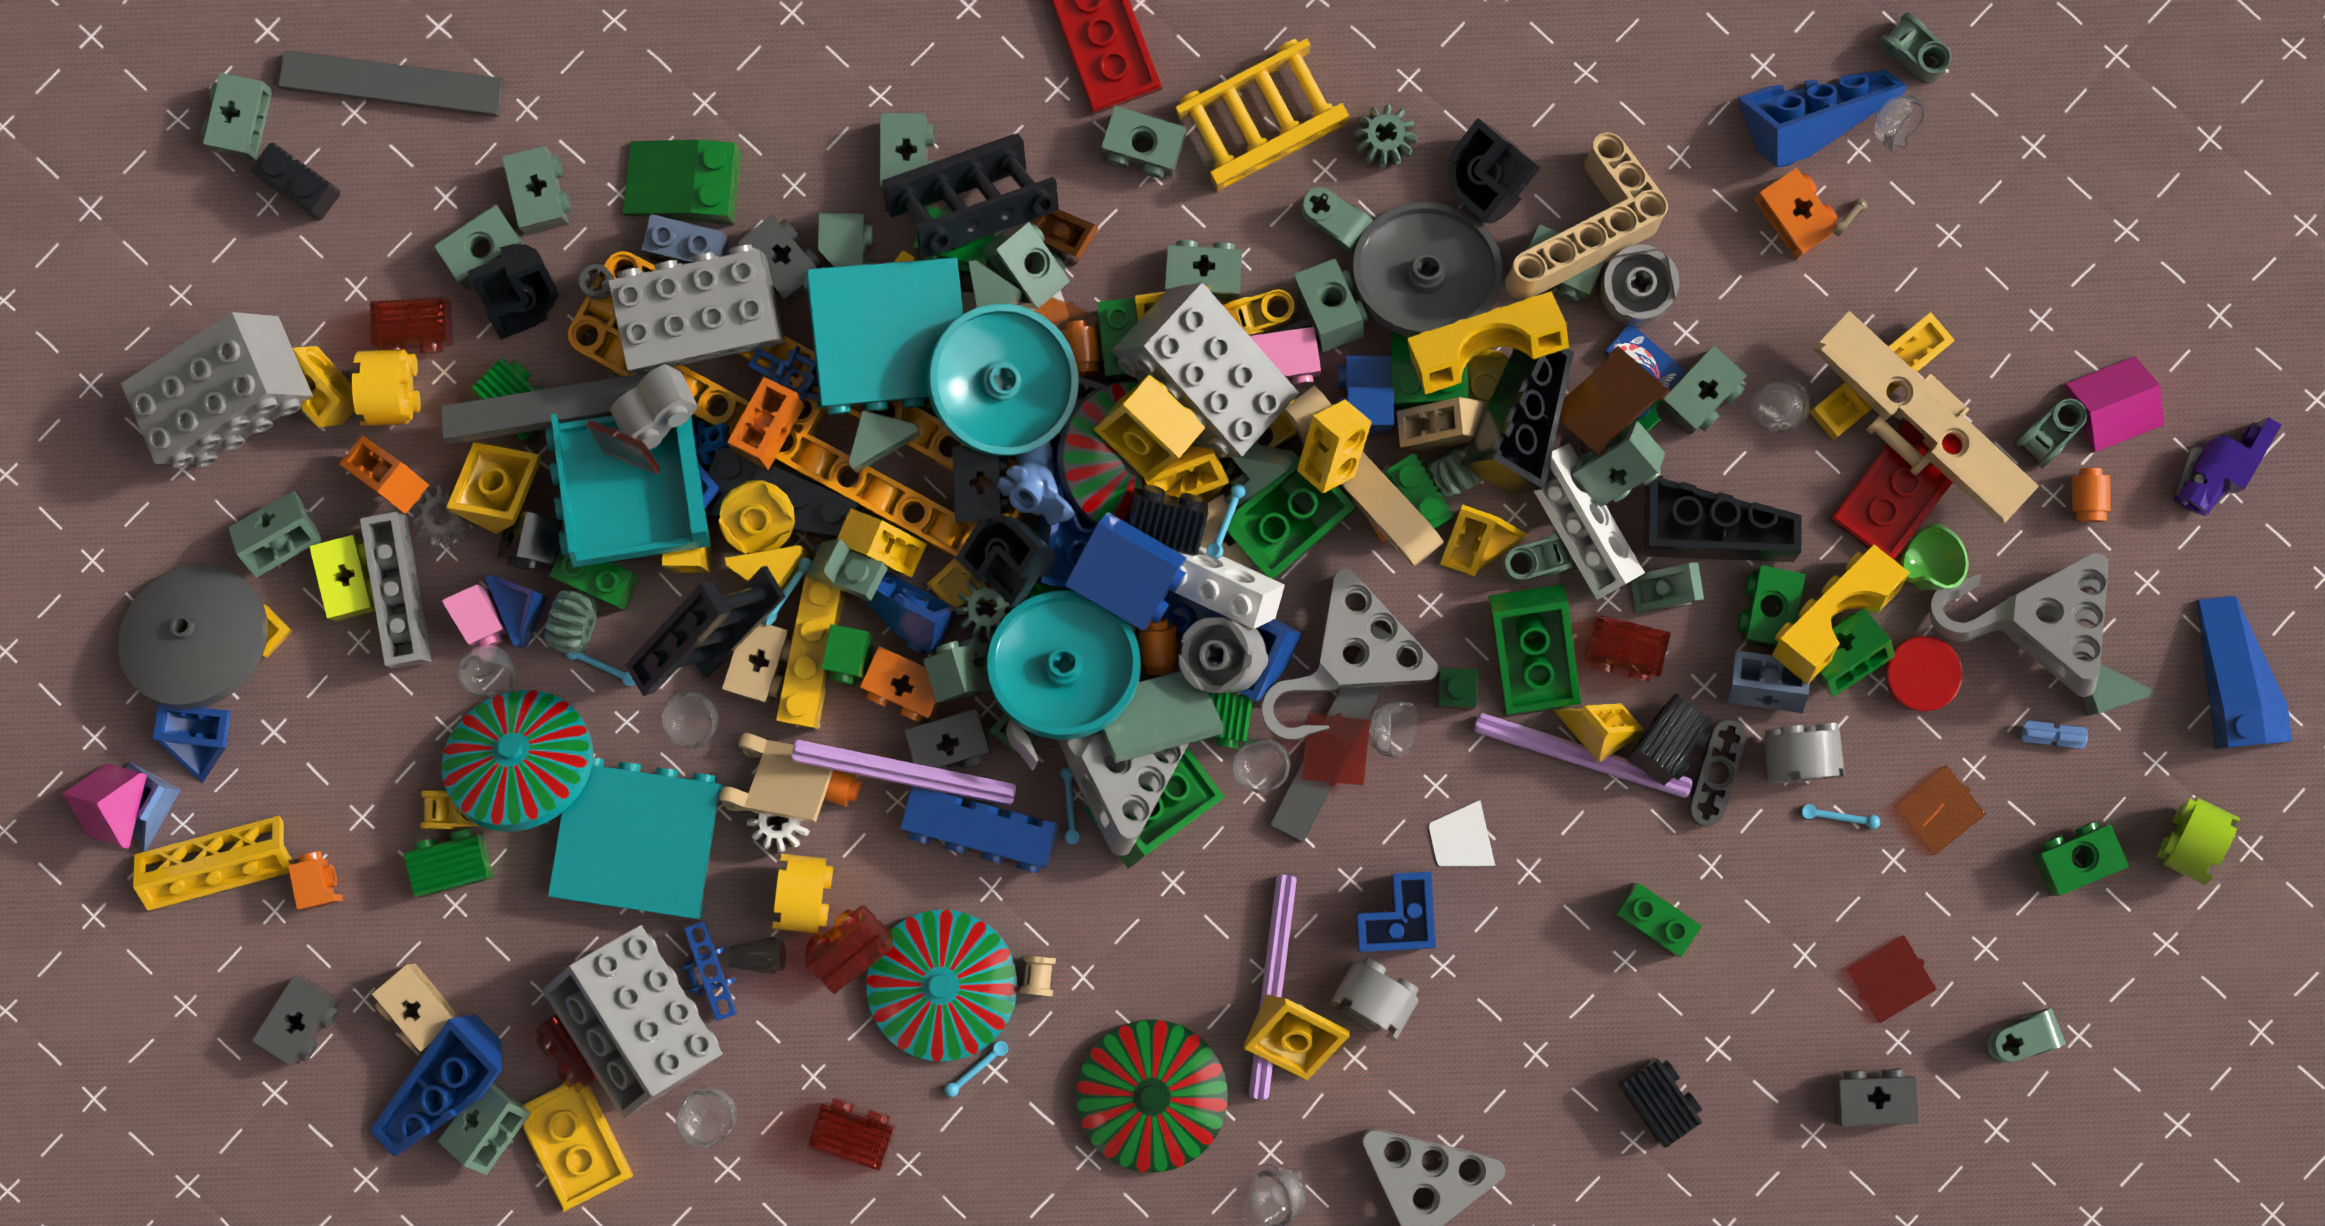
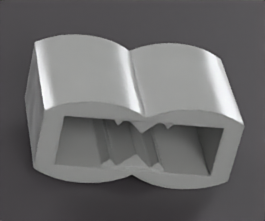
(654, 406)

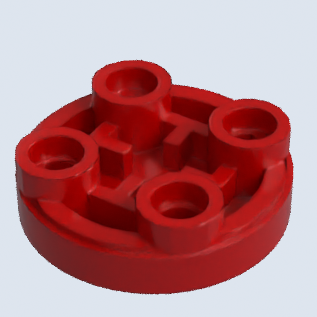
(1923, 674)

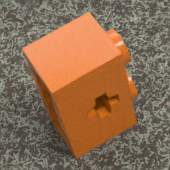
(1800, 232)
(765, 423)
(384, 474)
(882, 676)

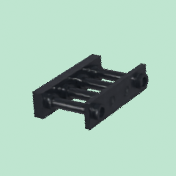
(962, 173)
(704, 630)

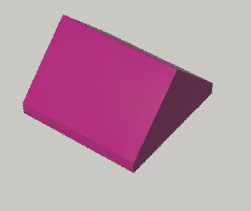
(2118, 403)
(108, 803)

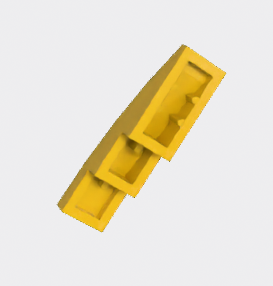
(1914, 347)

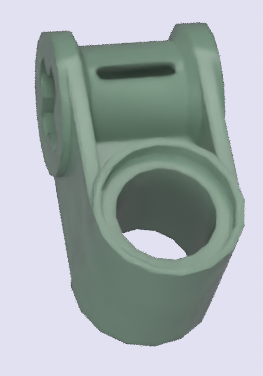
(1914, 47)
(1341, 221)
(2048, 436)
(1544, 558)
(2030, 1035)

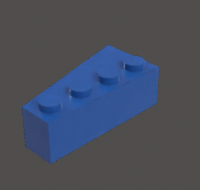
(979, 827)

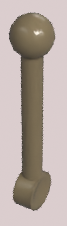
(1859, 206)

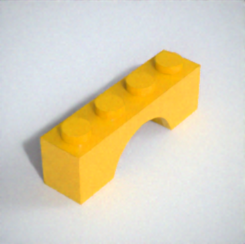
(1528, 326)
(1868, 584)
(804, 679)

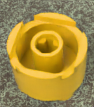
(385, 387)
(801, 893)

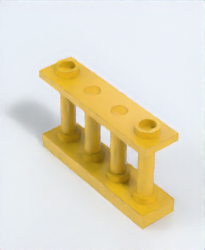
(1260, 151)

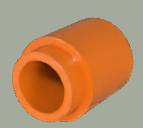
(1085, 346)
(2091, 495)
(1159, 647)
(843, 788)

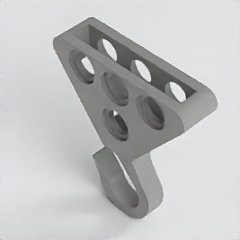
(1348, 629)
(2048, 643)
(1106, 792)
(1405, 1176)

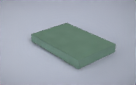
(1162, 716)

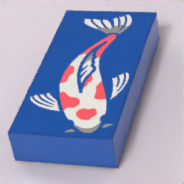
(1648, 356)

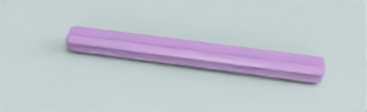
(1574, 753)
(903, 772)
(1274, 971)

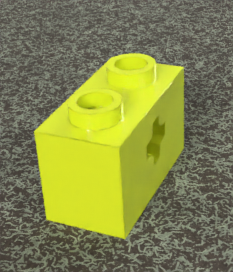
(331, 565)

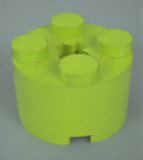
(2199, 840)

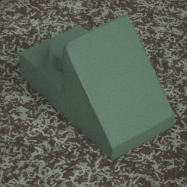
(1260, 468)
(846, 569)
(1667, 588)

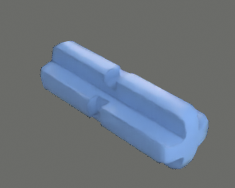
(2063, 735)

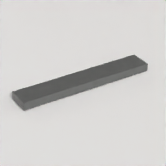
(391, 83)
(532, 409)
(1307, 797)

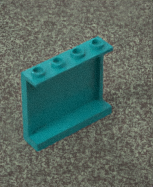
(879, 330)
(619, 508)
(637, 840)

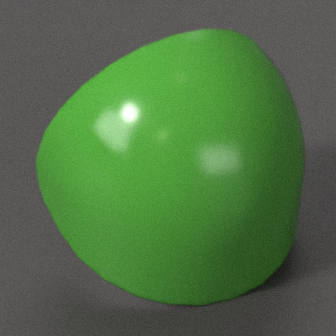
(1935, 559)

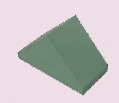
(990, 287)
(879, 437)
(2113, 691)

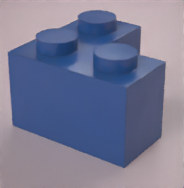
(1369, 390)
(1409, 923)

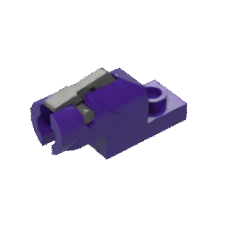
(2222, 465)

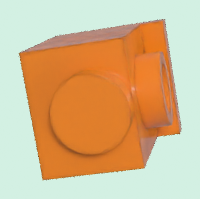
(313, 881)

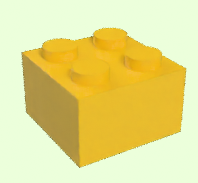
(1149, 427)

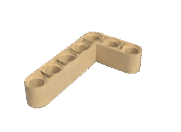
(1597, 231)
(1373, 491)

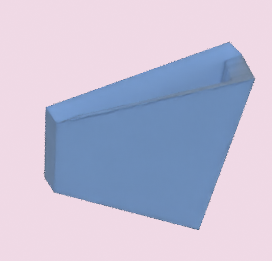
(154, 806)

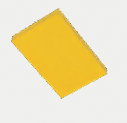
(574, 1145)

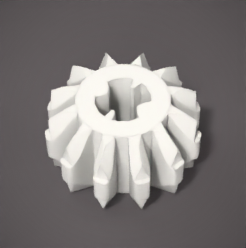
(788, 832)

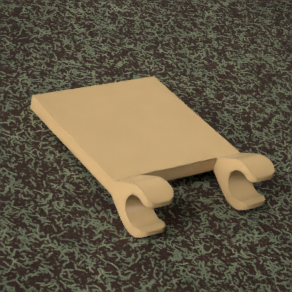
(779, 783)

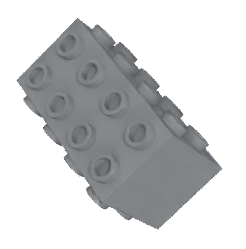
(696, 309)
(1207, 367)
(217, 390)
(632, 1021)

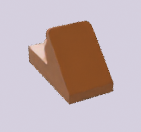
(1066, 234)

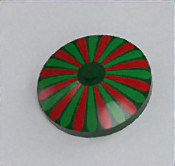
(1152, 1095)

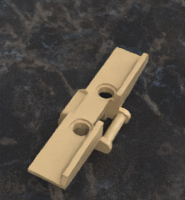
(1932, 409)

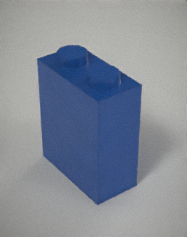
(1127, 572)

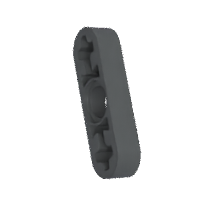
(1716, 743)

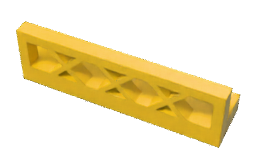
(210, 869)

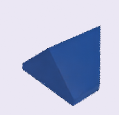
(518, 608)
(193, 736)

